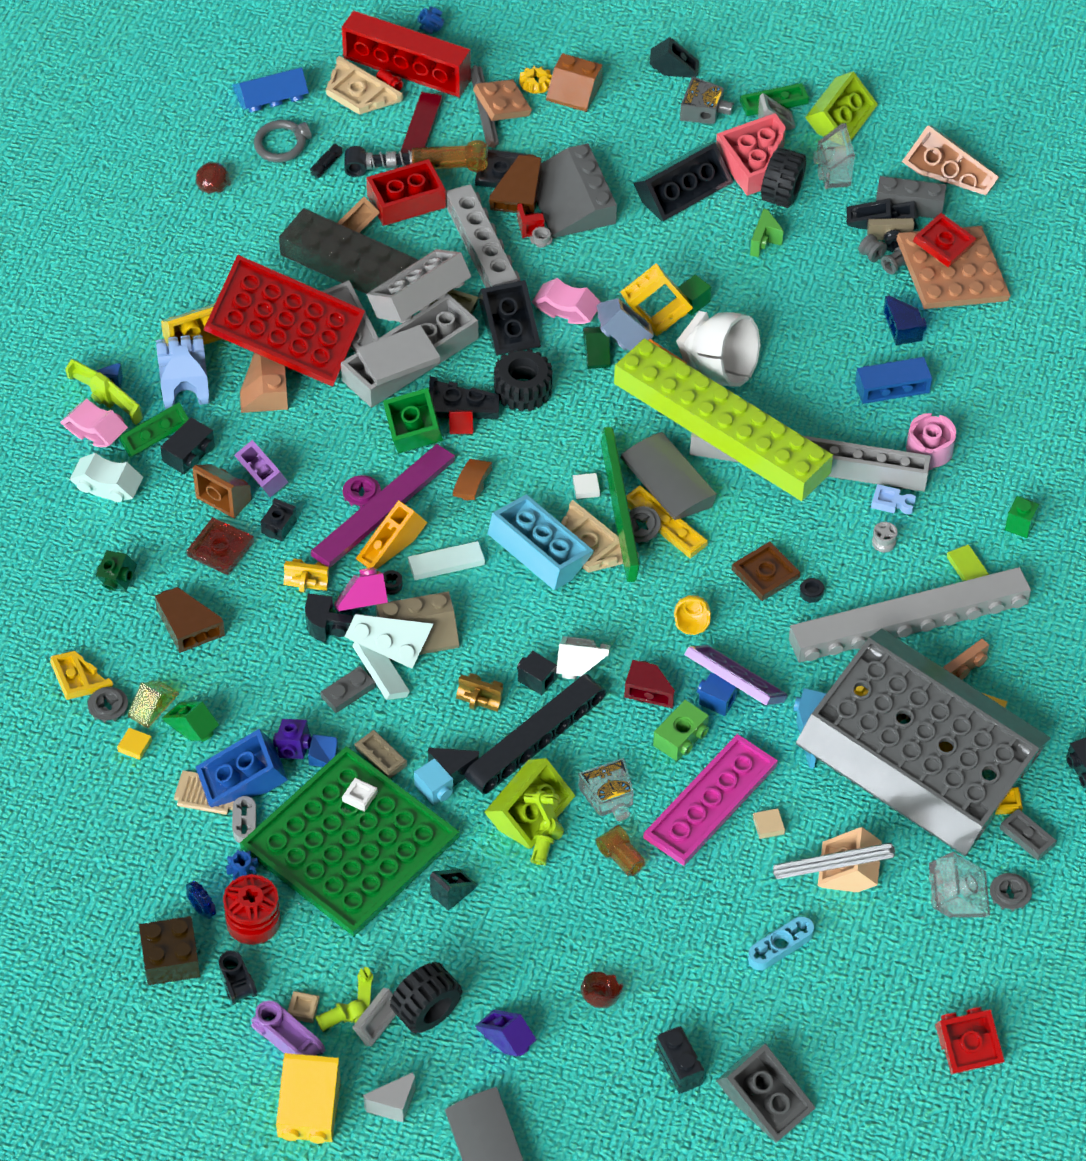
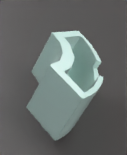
(106, 478)

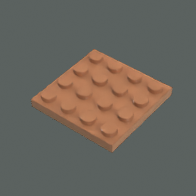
(967, 281)

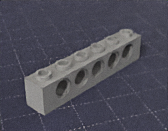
(480, 237)

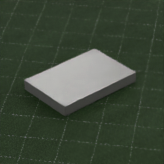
(398, 355)

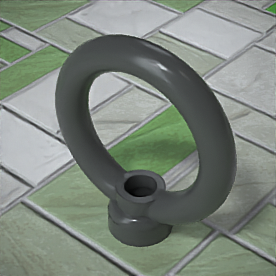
(300, 131)

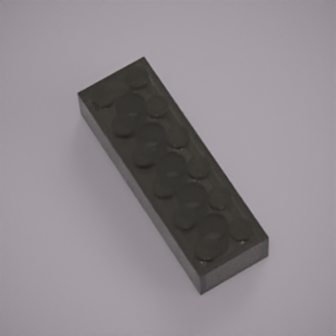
(341, 252)

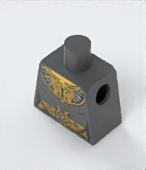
(704, 102)

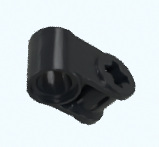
(236, 981)

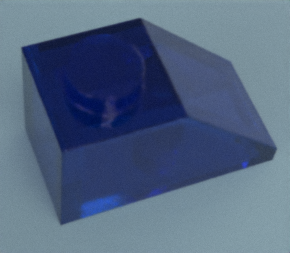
(903, 321)

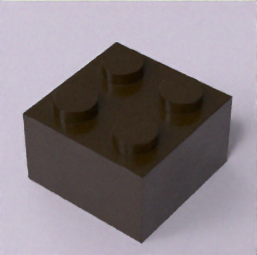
(169, 950)

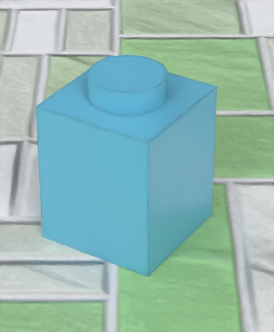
(433, 782)

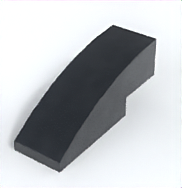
(859, 214)

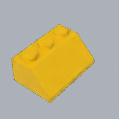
(190, 324)

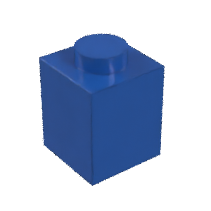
(716, 694)

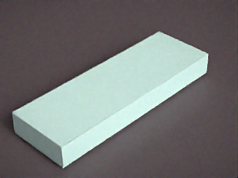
(446, 560)
(382, 673)

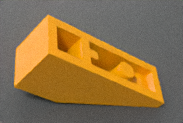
(392, 536)

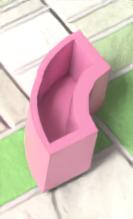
(567, 302)
(94, 424)

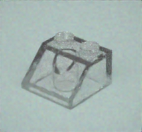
(835, 158)
(958, 887)

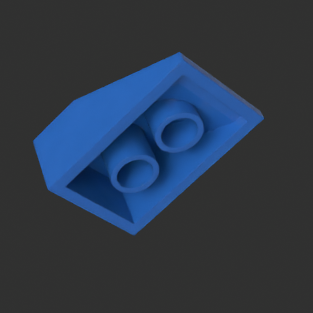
(241, 770)

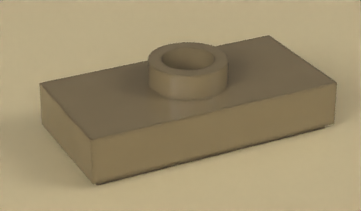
(881, 226)
(380, 754)

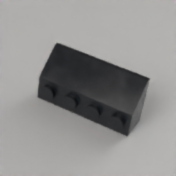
(683, 181)

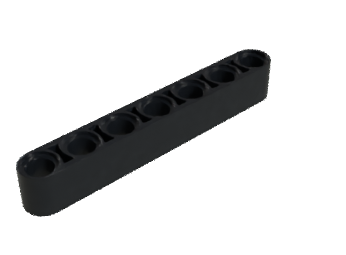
(535, 734)

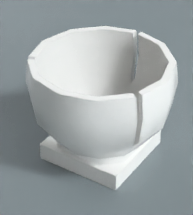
(721, 347)

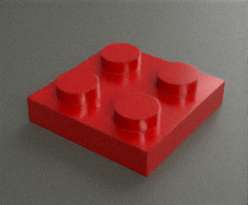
(944, 240)

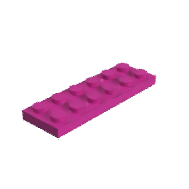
(710, 799)

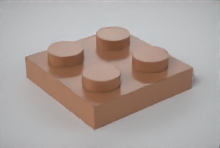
(502, 100)

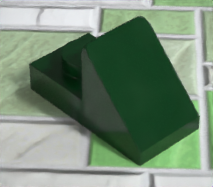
(596, 348)

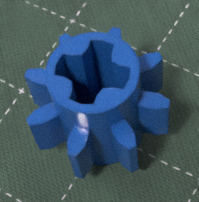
(430, 20)
(241, 864)

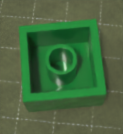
(413, 420)

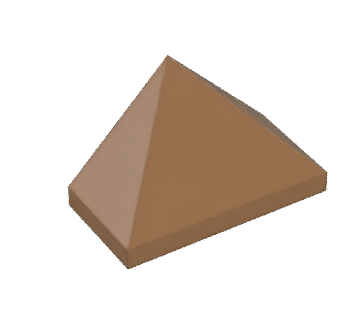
(359, 216)

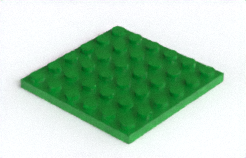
(346, 857)

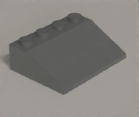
(574, 193)

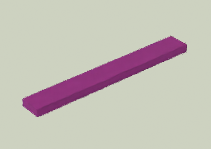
(376, 510)

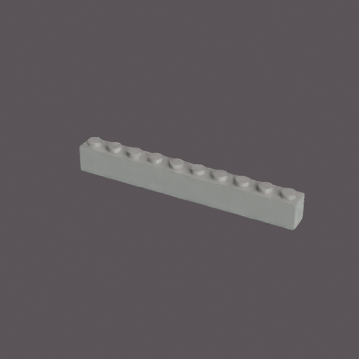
(854, 462)
(910, 614)

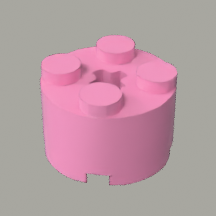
(932, 437)

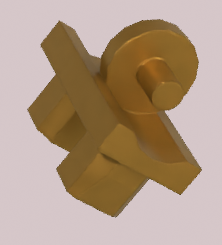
(479, 692)

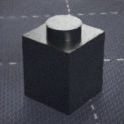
(536, 672)

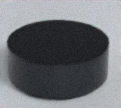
(811, 590)

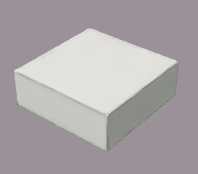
(586, 486)
(359, 794)

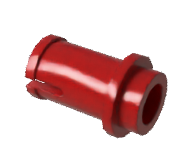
(390, 79)

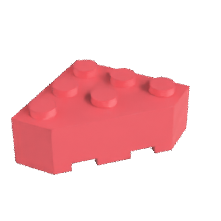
(749, 149)

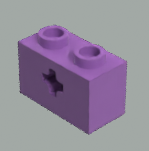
(261, 468)

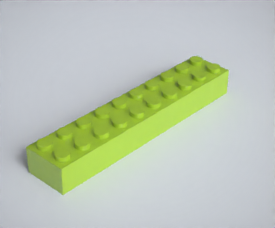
(723, 419)

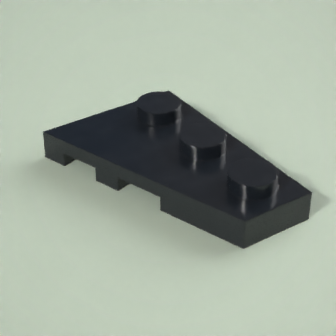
(451, 397)

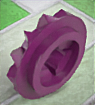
(353, 486)

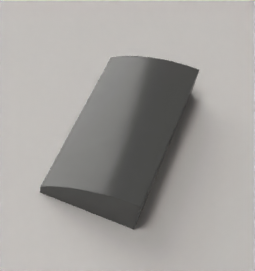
(669, 476)
(483, 1128)

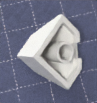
(578, 656)

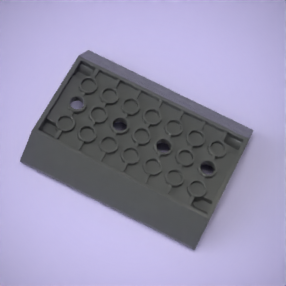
(904, 761)

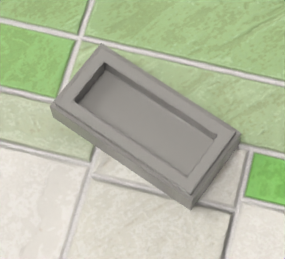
(375, 1018)

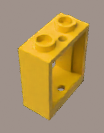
(648, 284)

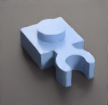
(889, 499)

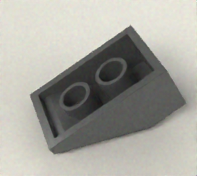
(766, 1092)

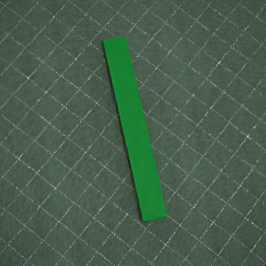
(620, 505)

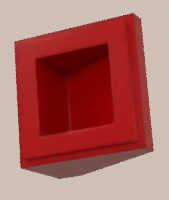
(461, 421)

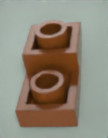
(471, 479)

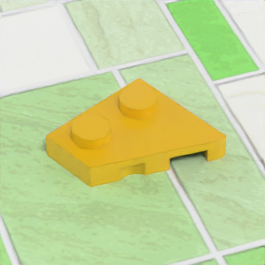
(76, 675)

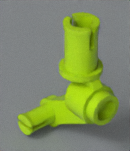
(549, 828)
(352, 1011)

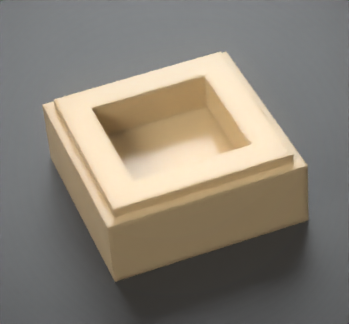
(768, 823)
(303, 1006)

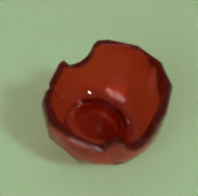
(212, 177)
(601, 989)

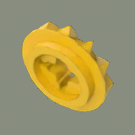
(529, 83)

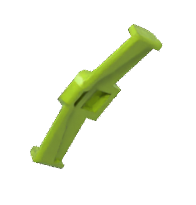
(104, 389)

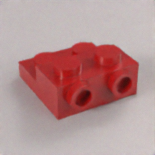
(969, 1040)

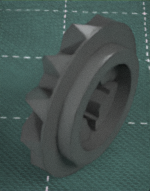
(653, 523)
(115, 698)
(1017, 885)

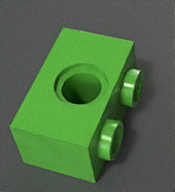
(684, 718)

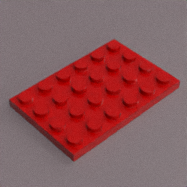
(284, 320)

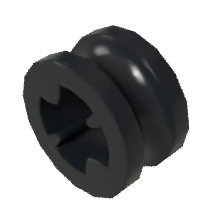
(890, 240)
(394, 576)

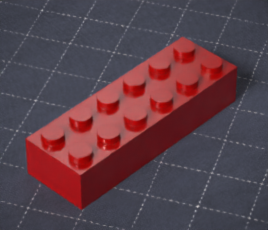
(406, 53)

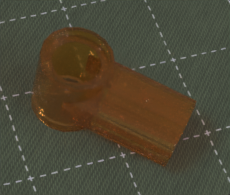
(617, 845)

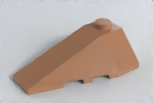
(944, 160)
(264, 386)

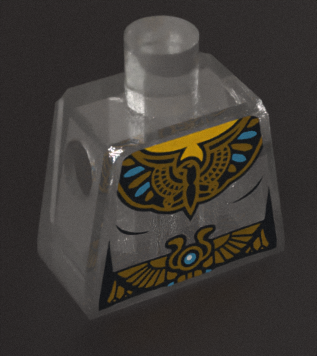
(608, 789)

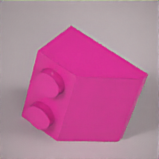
(363, 590)

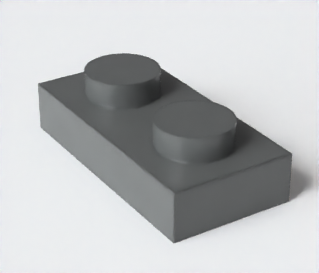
(347, 689)
(1028, 834)

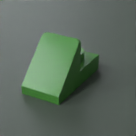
(766, 232)

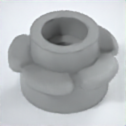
(541, 237)

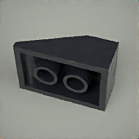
(509, 317)

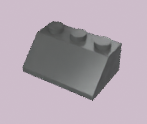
(927, 195)

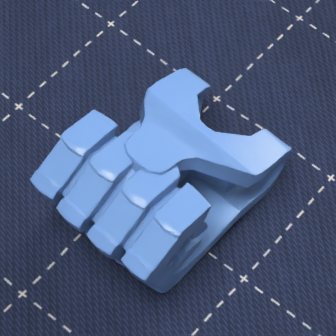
(182, 368)

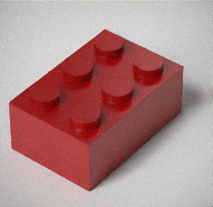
(406, 192)

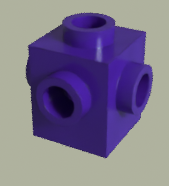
(292, 739)

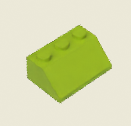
(841, 103)
(521, 819)

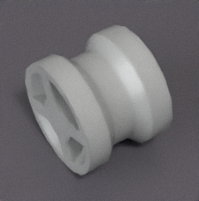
(881, 531)

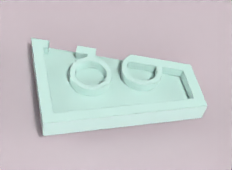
(390, 637)

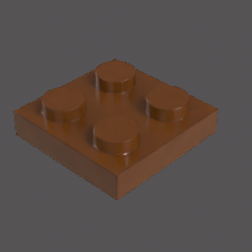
(766, 571)

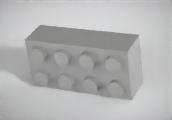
(419, 285)

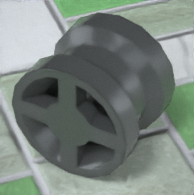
(872, 248)

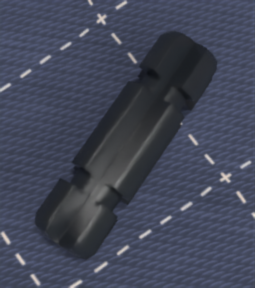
(326, 160)

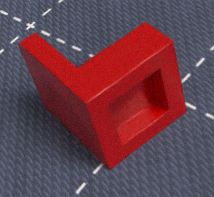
(528, 222)

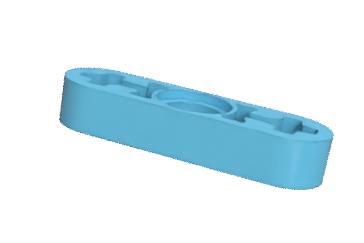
(775, 953)

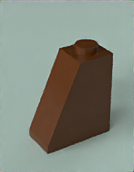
(518, 186)
(187, 619)

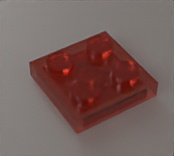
(220, 546)

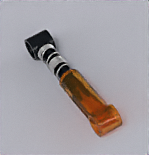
(470, 156)

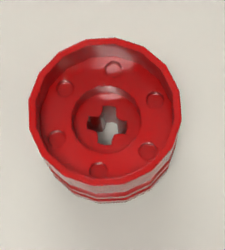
(251, 909)

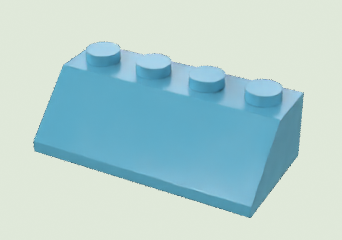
(539, 541)

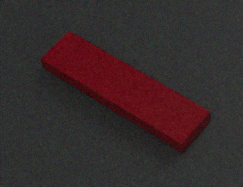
(422, 121)

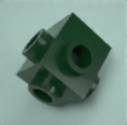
(116, 570)

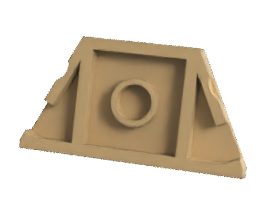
(359, 89)
(596, 536)

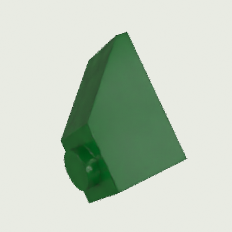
(192, 720)

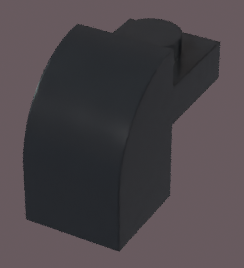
(322, 620)

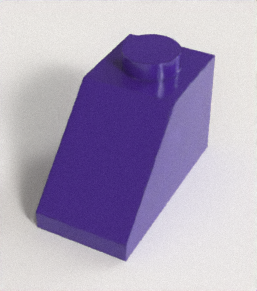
(507, 1032)

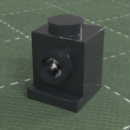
(278, 520)

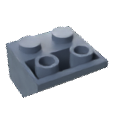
(623, 323)

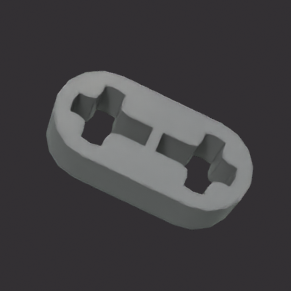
(239, 820)

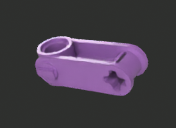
(285, 1030)

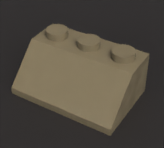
(430, 609)

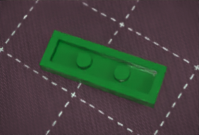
(787, 96)
(153, 429)

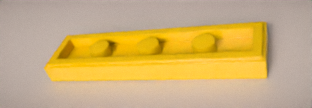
(675, 531)

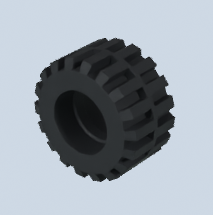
(783, 177)
(523, 366)
(426, 997)

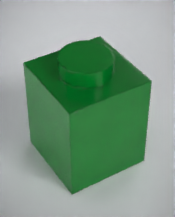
(696, 292)
(1021, 517)

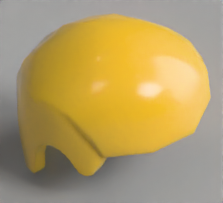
(692, 615)

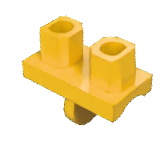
(305, 575)

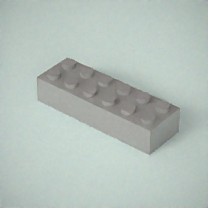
(447, 327)

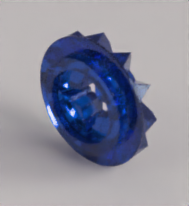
(200, 900)

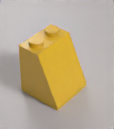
(308, 1098)

